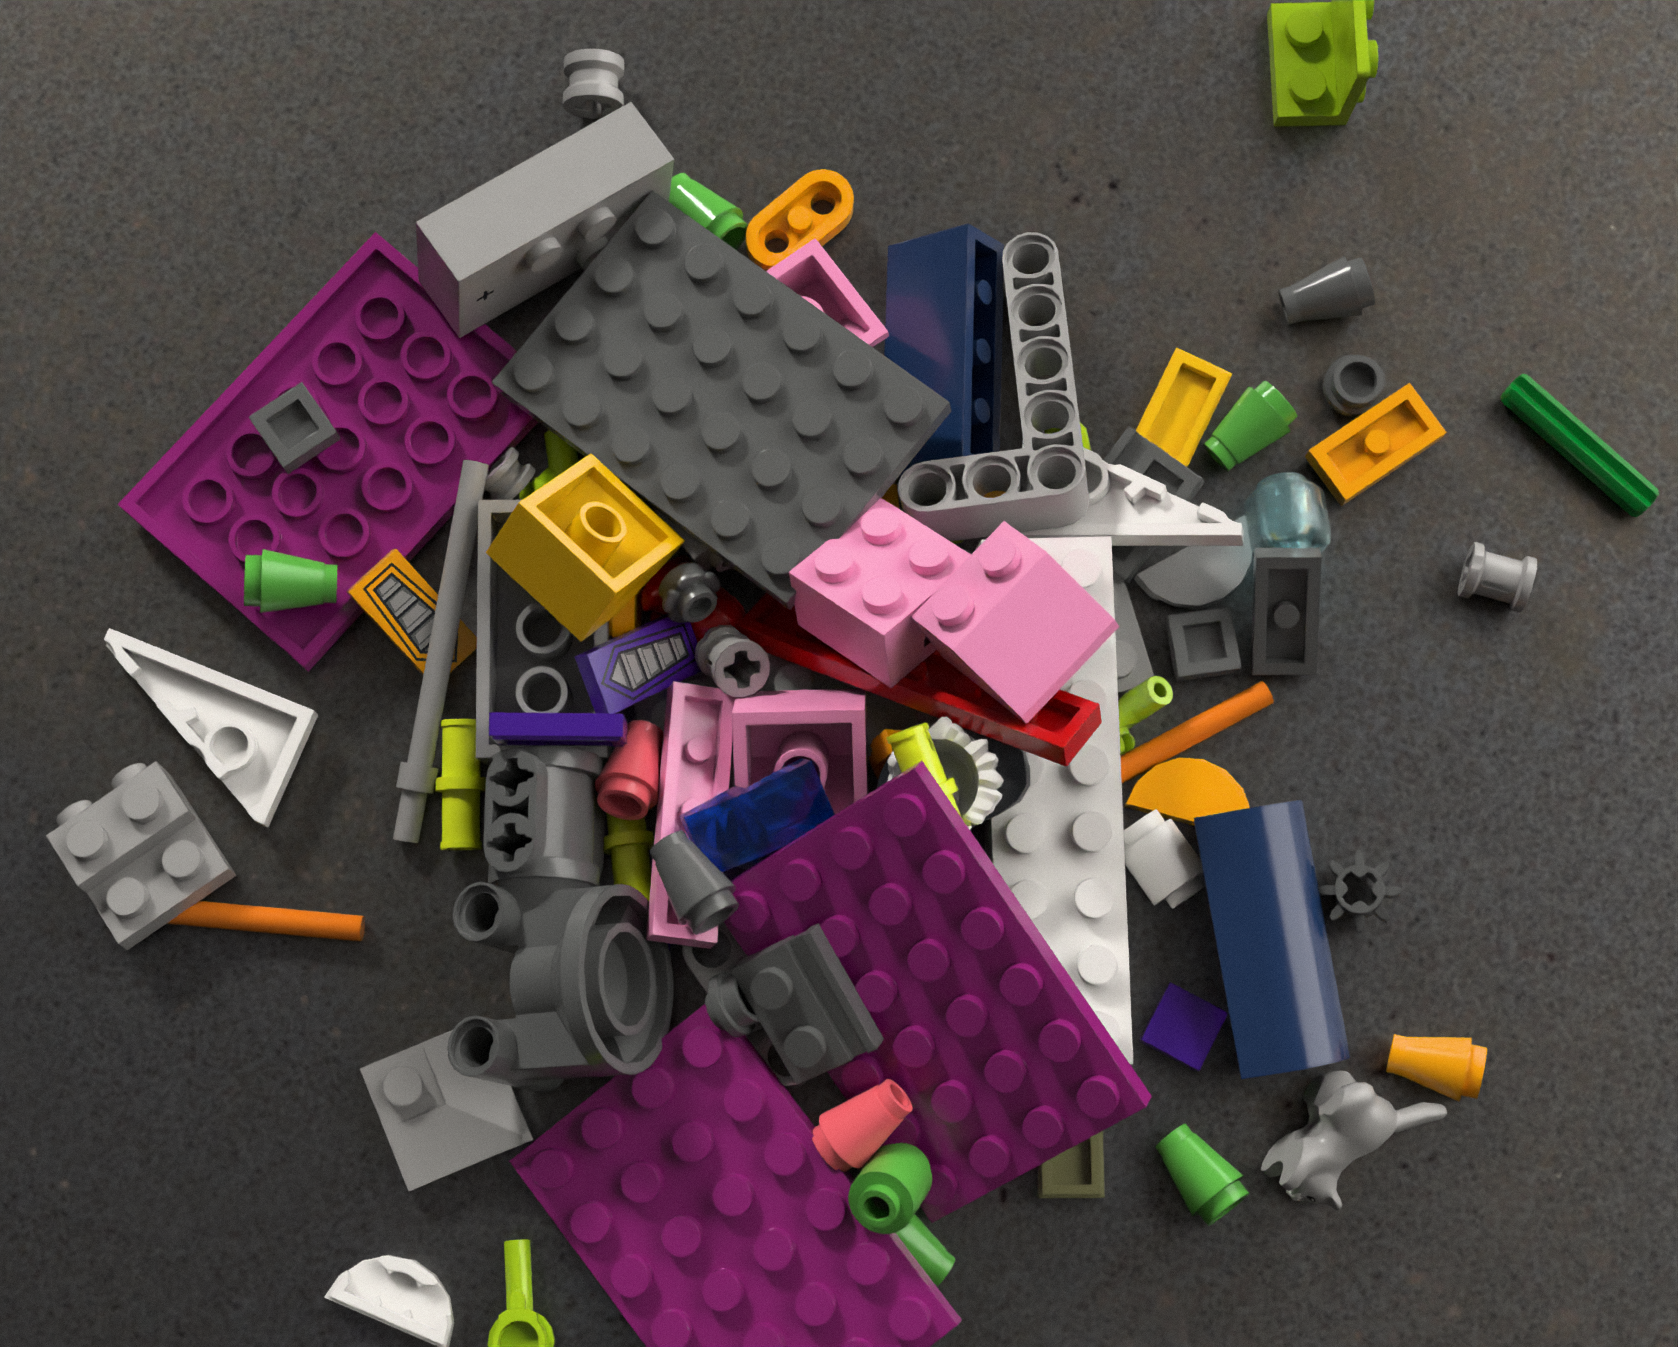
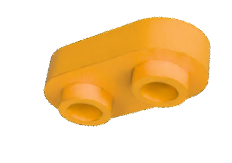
(794, 220)

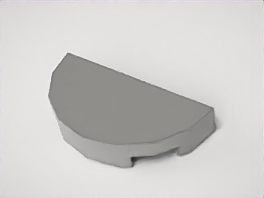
(1198, 574)

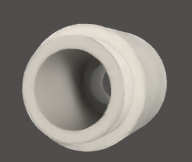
(1162, 860)

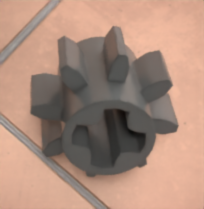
(1359, 873)

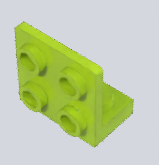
(1319, 60)

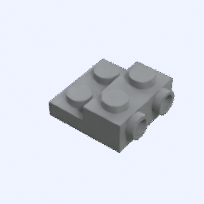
(139, 852)

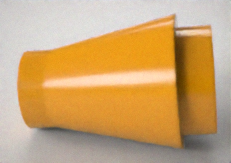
(1439, 1063)

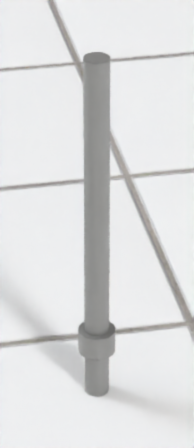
(418, 774)

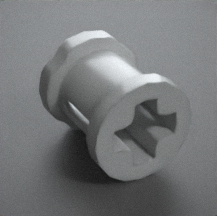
(1497, 577)
(745, 674)

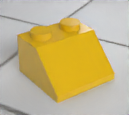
(583, 546)

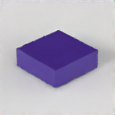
(1183, 1027)

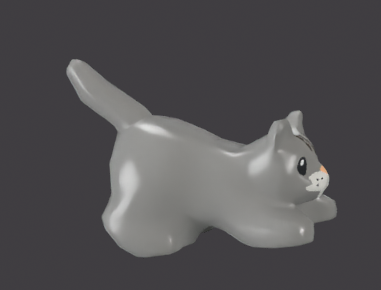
(1342, 1126)

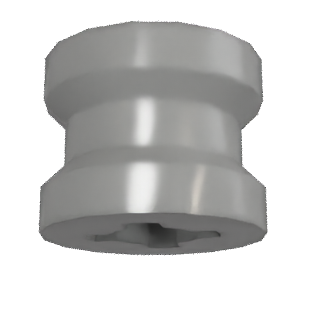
(593, 83)

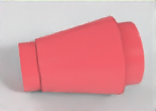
(632, 773)
(859, 1126)

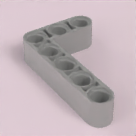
(1042, 406)

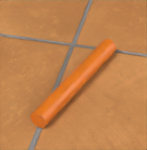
(1195, 730)
(273, 920)

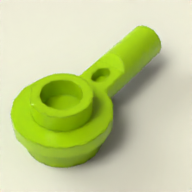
(519, 1323)

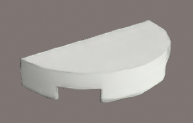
(398, 1295)

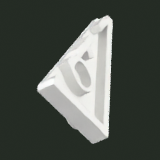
(1142, 512)
(236, 728)

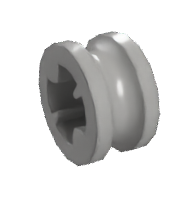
(508, 476)

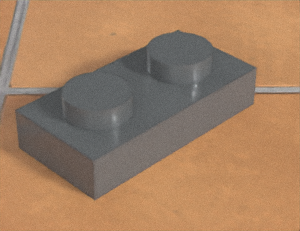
(1285, 611)

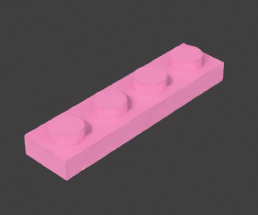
(691, 772)

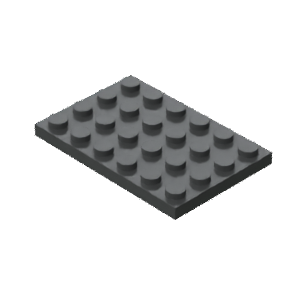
(721, 396)

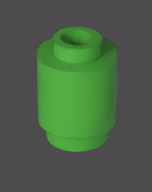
(890, 1188)

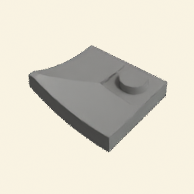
(439, 1116)

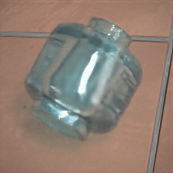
(1287, 513)

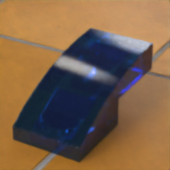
(759, 818)

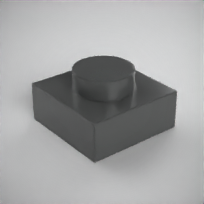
(294, 427)
(1203, 644)

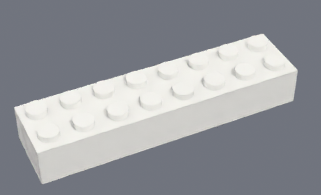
(1067, 833)

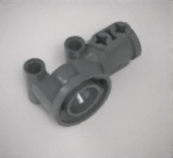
(582, 973)

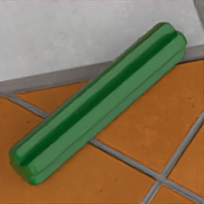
(1579, 445)

